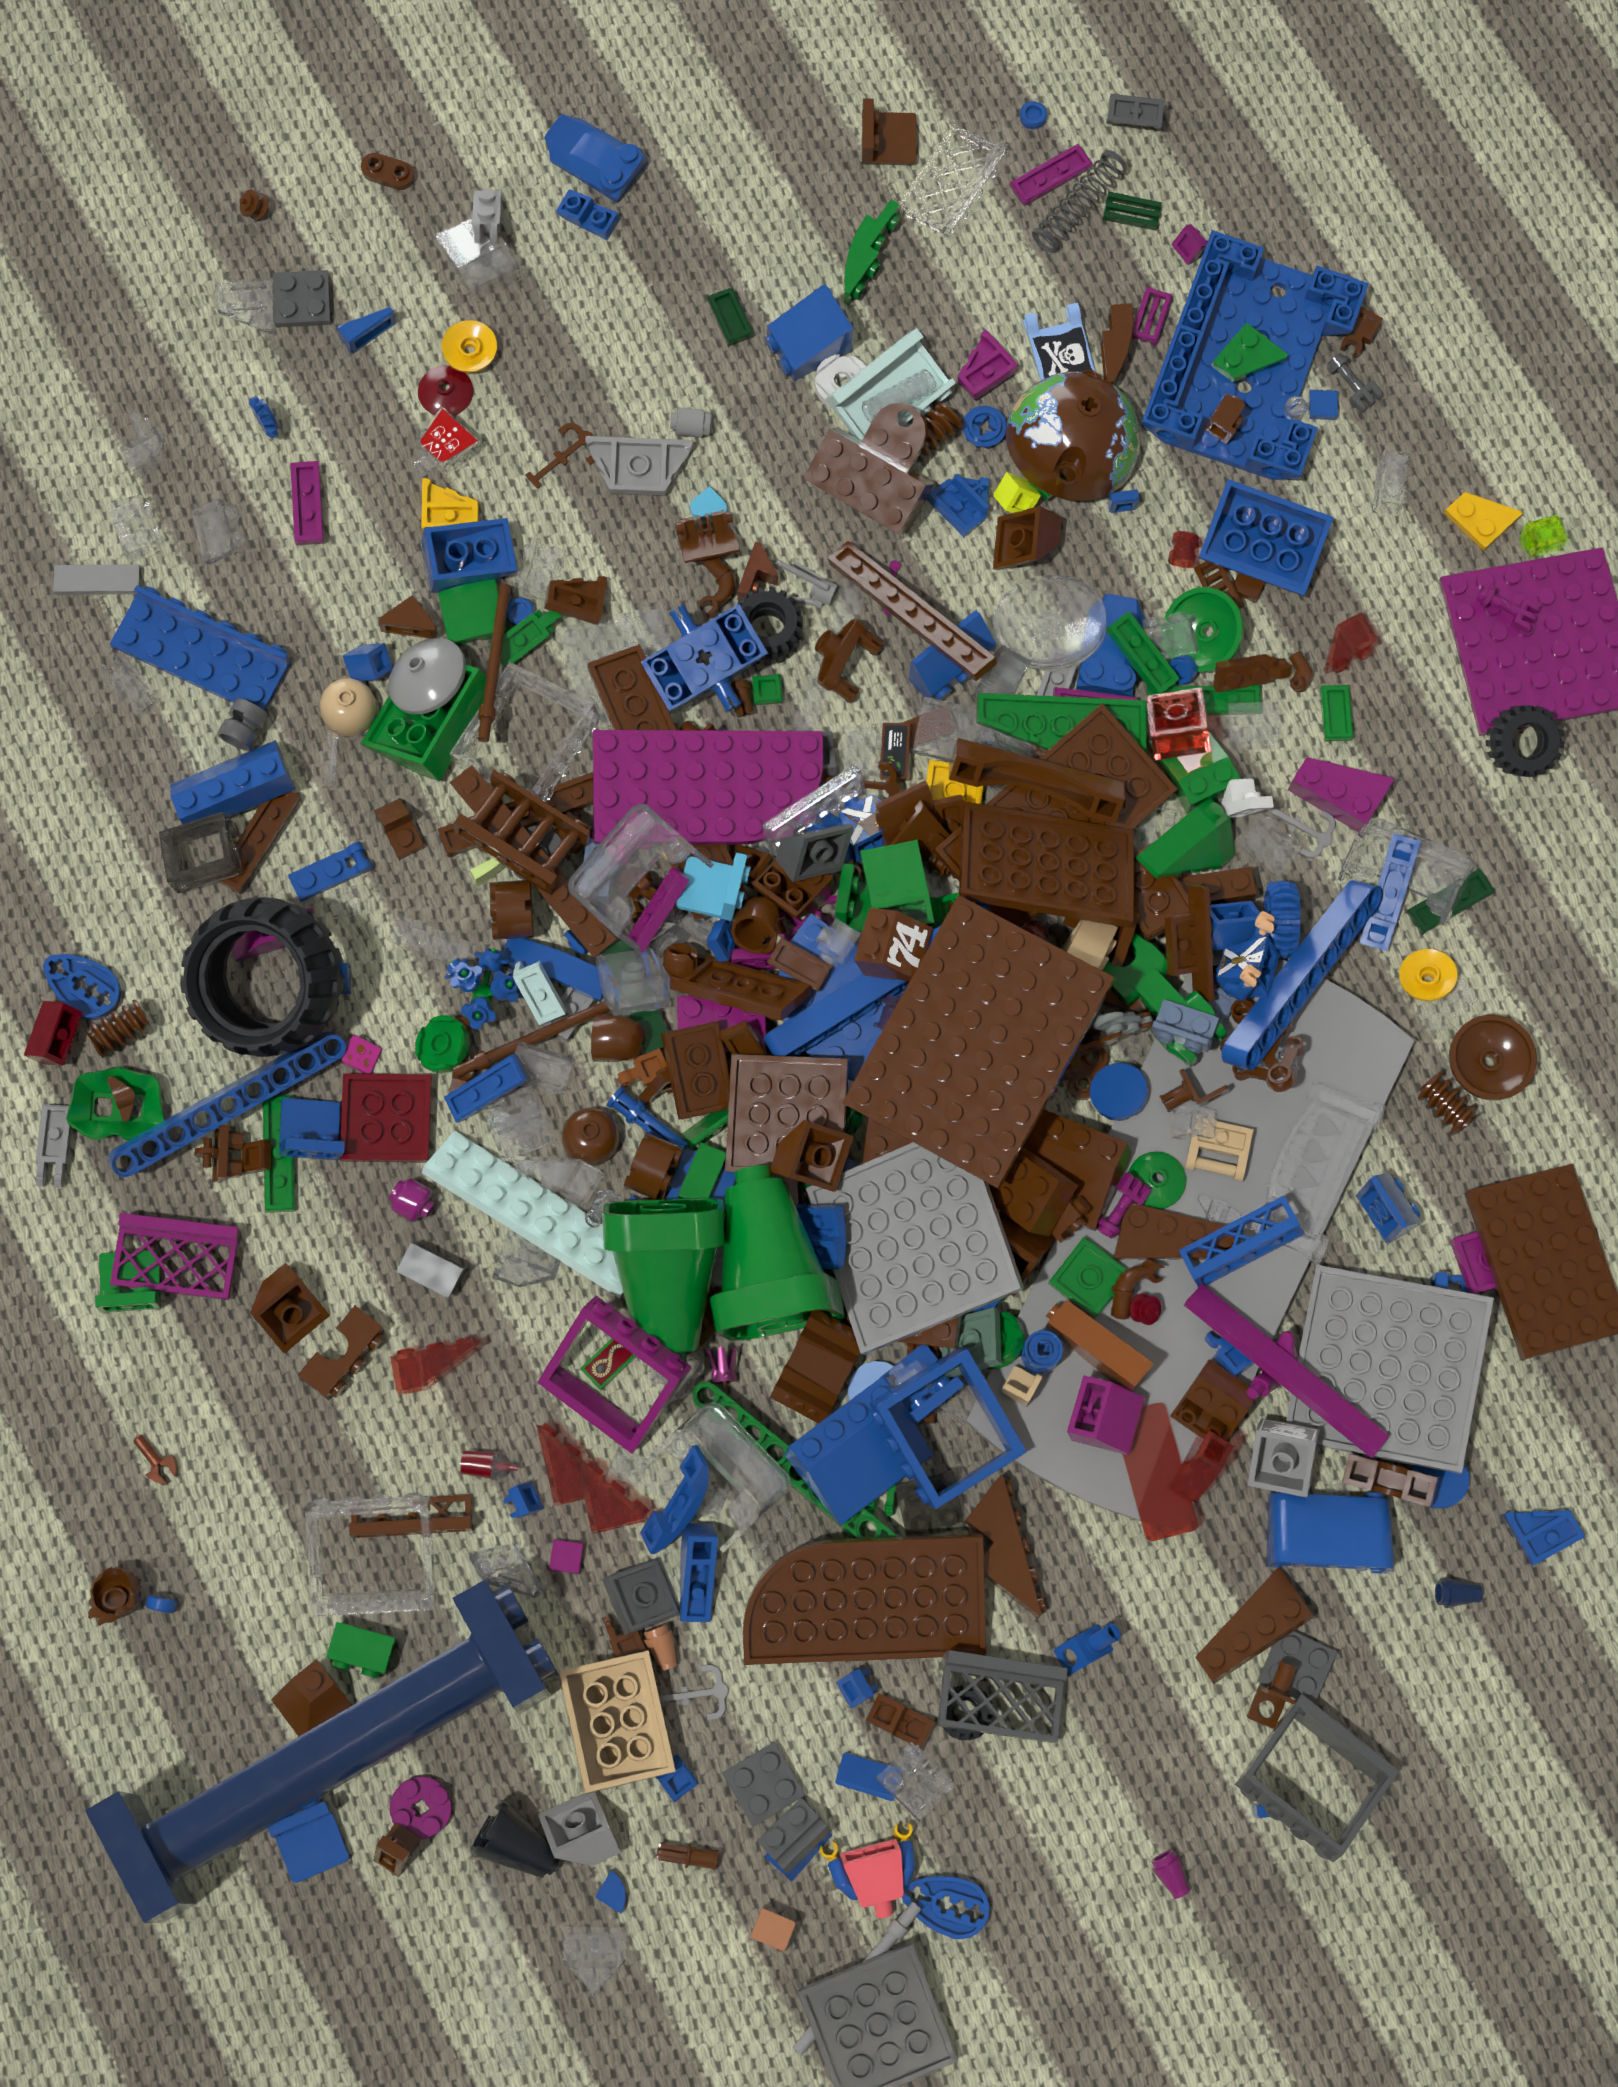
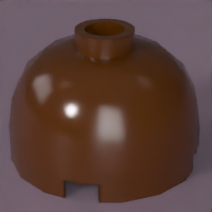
(590, 1136)

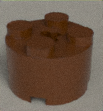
(511, 909)
(651, 1166)

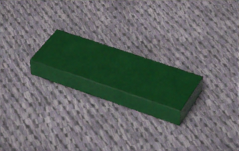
(1475, 891)

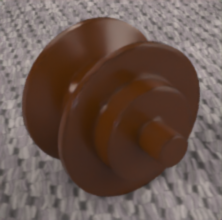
(253, 204)
(935, 863)

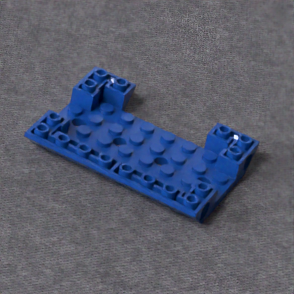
(1225, 294)

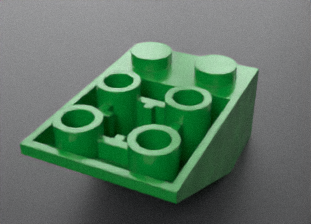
(898, 880)

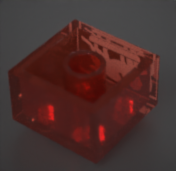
(1178, 723)

